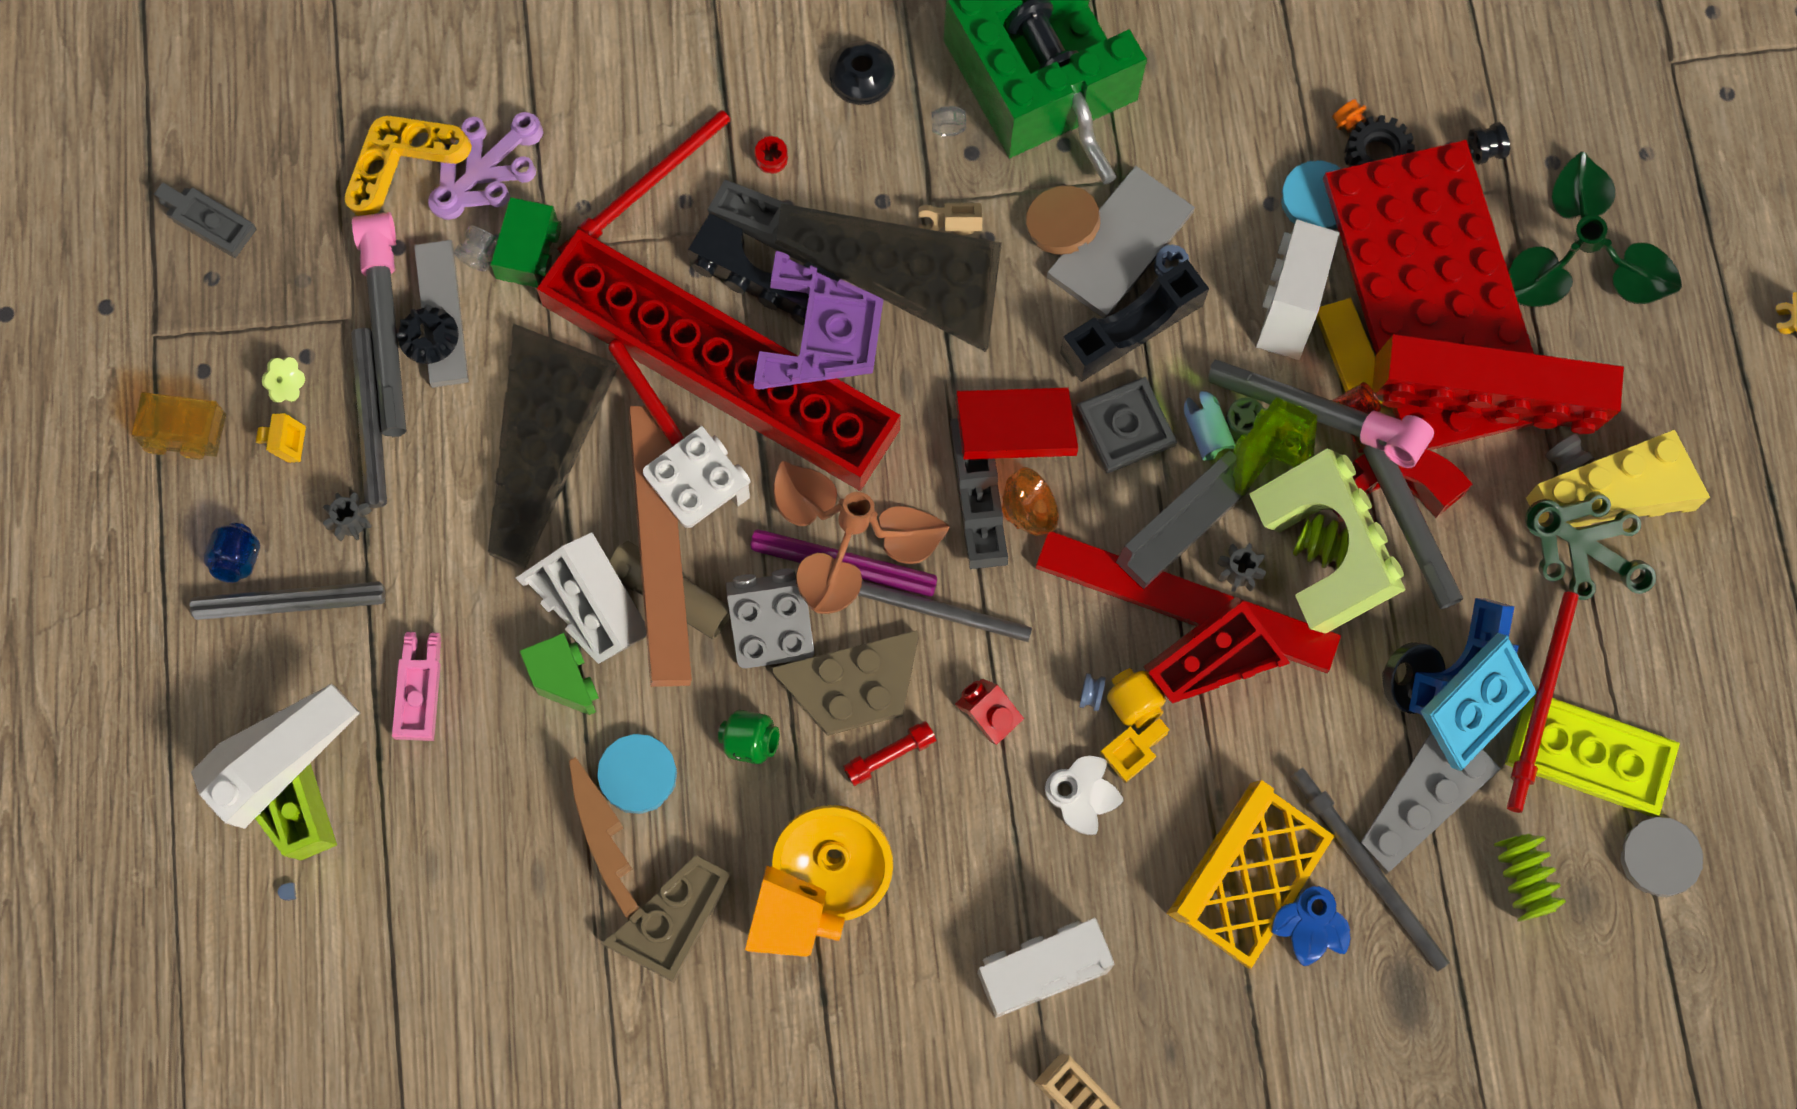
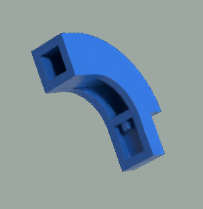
(1487, 620)

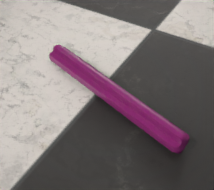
(870, 568)

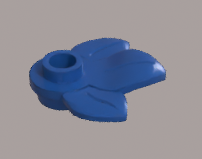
(1311, 931)

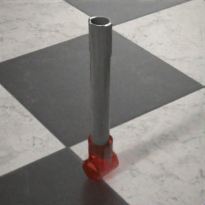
(1404, 505)

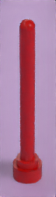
(645, 392)

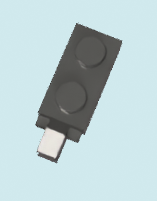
(206, 218)

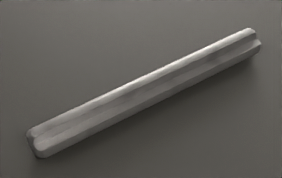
(369, 418)
(287, 600)

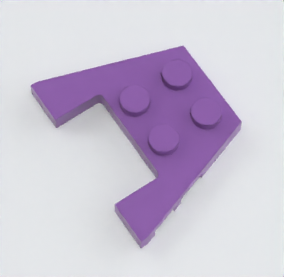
(837, 331)

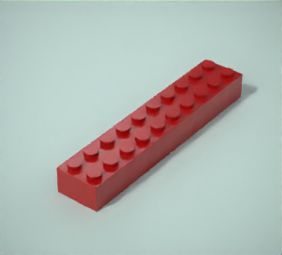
(716, 359)

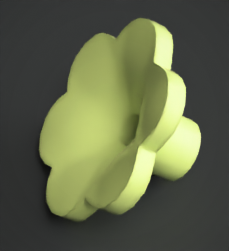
(283, 379)

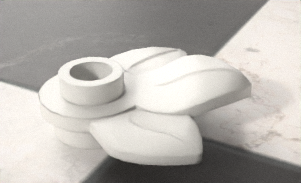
(1089, 794)

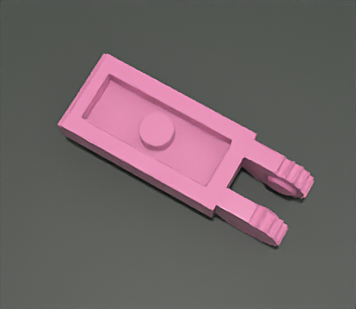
(417, 690)

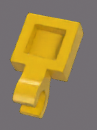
(1132, 752)

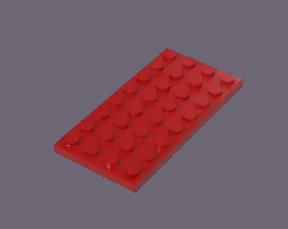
(1428, 264)

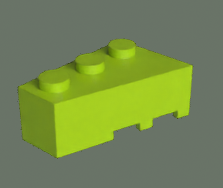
(298, 819)

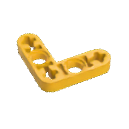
(390, 151)

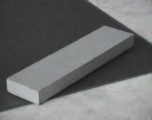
(440, 289)

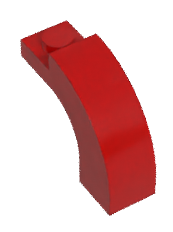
(1431, 480)

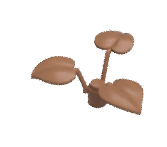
(828, 582)

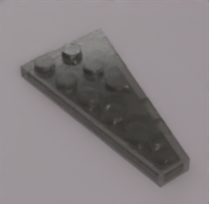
(544, 423)

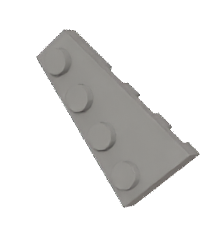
(1422, 802)

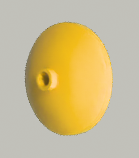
(853, 880)

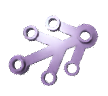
(484, 168)

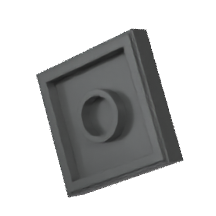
(1126, 425)

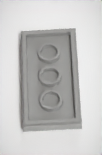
(1132, 230)

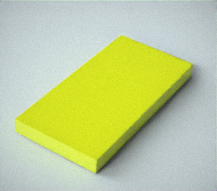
(1600, 756)

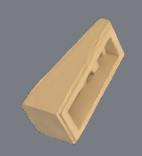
(1077, 1074)

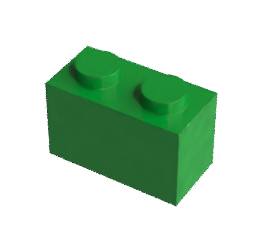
(525, 242)

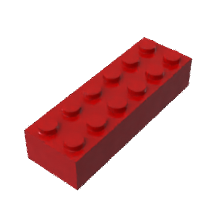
(1497, 384)

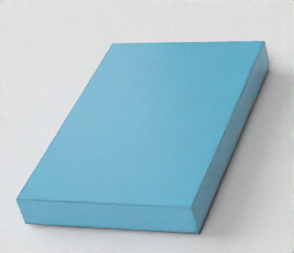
(1478, 701)

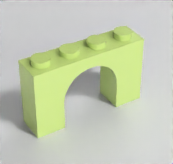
(1368, 572)

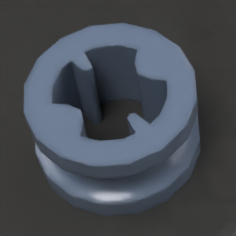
(1170, 252)
(1092, 692)

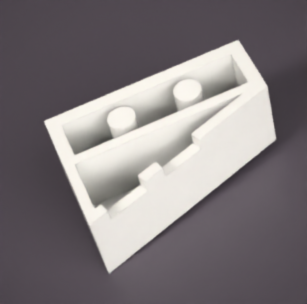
(1298, 288)
(588, 596)
(1045, 967)

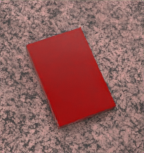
(1016, 423)

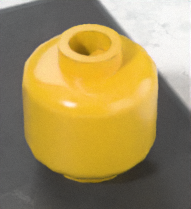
(1136, 698)

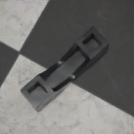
(720, 253)
(1158, 308)

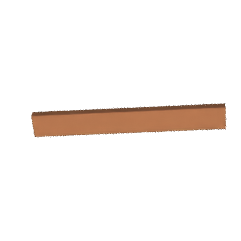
(659, 561)

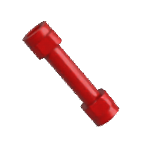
(919, 737)

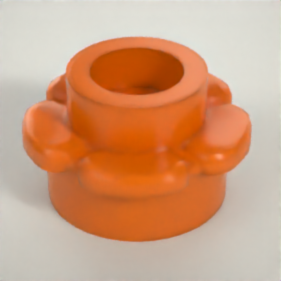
(1349, 115)

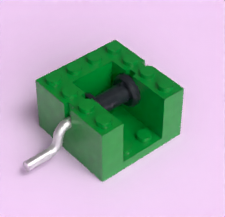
(1043, 69)

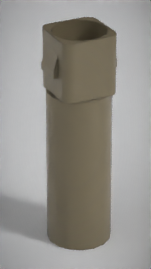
(702, 609)

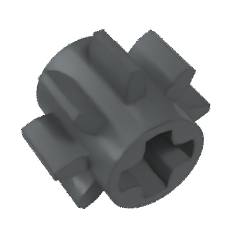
(345, 507)
(1252, 571)

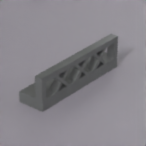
(1181, 523)

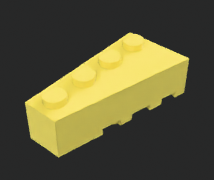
(1642, 479)

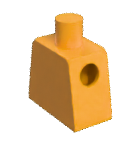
(790, 916)

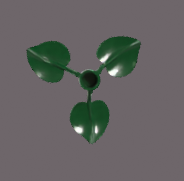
(1589, 192)

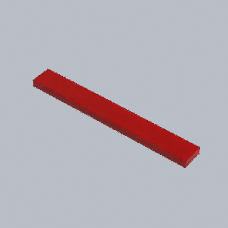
(1179, 598)

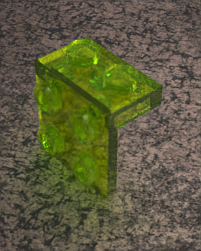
(1277, 432)

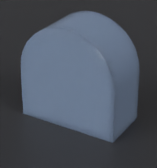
(287, 891)

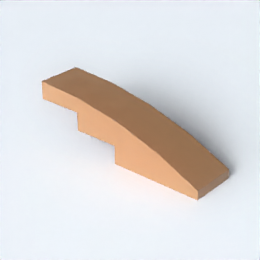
(599, 825)

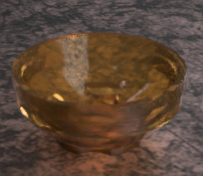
(1030, 503)

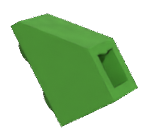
(557, 675)

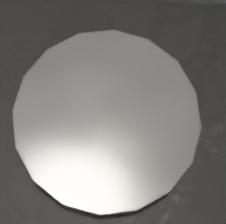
(1661, 857)

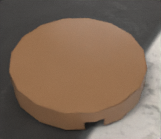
(1063, 219)

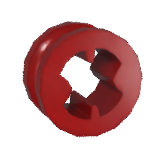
(766, 144)

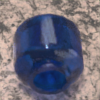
(231, 552)

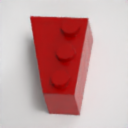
(1215, 653)

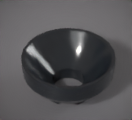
(858, 86)
(1417, 658)

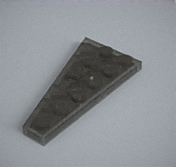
(919, 270)

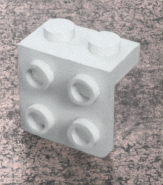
(697, 478)

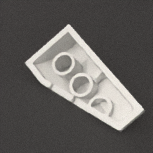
(261, 761)

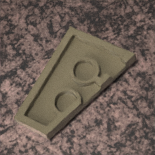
(671, 921)

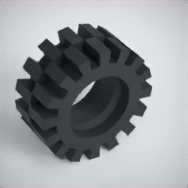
(1377, 131)

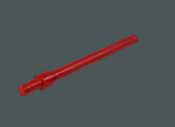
(595, 226)
(1524, 770)

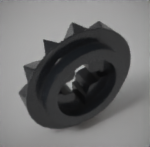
(421, 349)

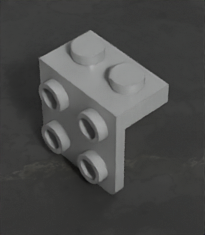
(769, 619)

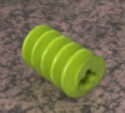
(1323, 541)
(1530, 876)

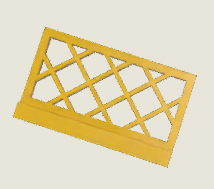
(1222, 854)

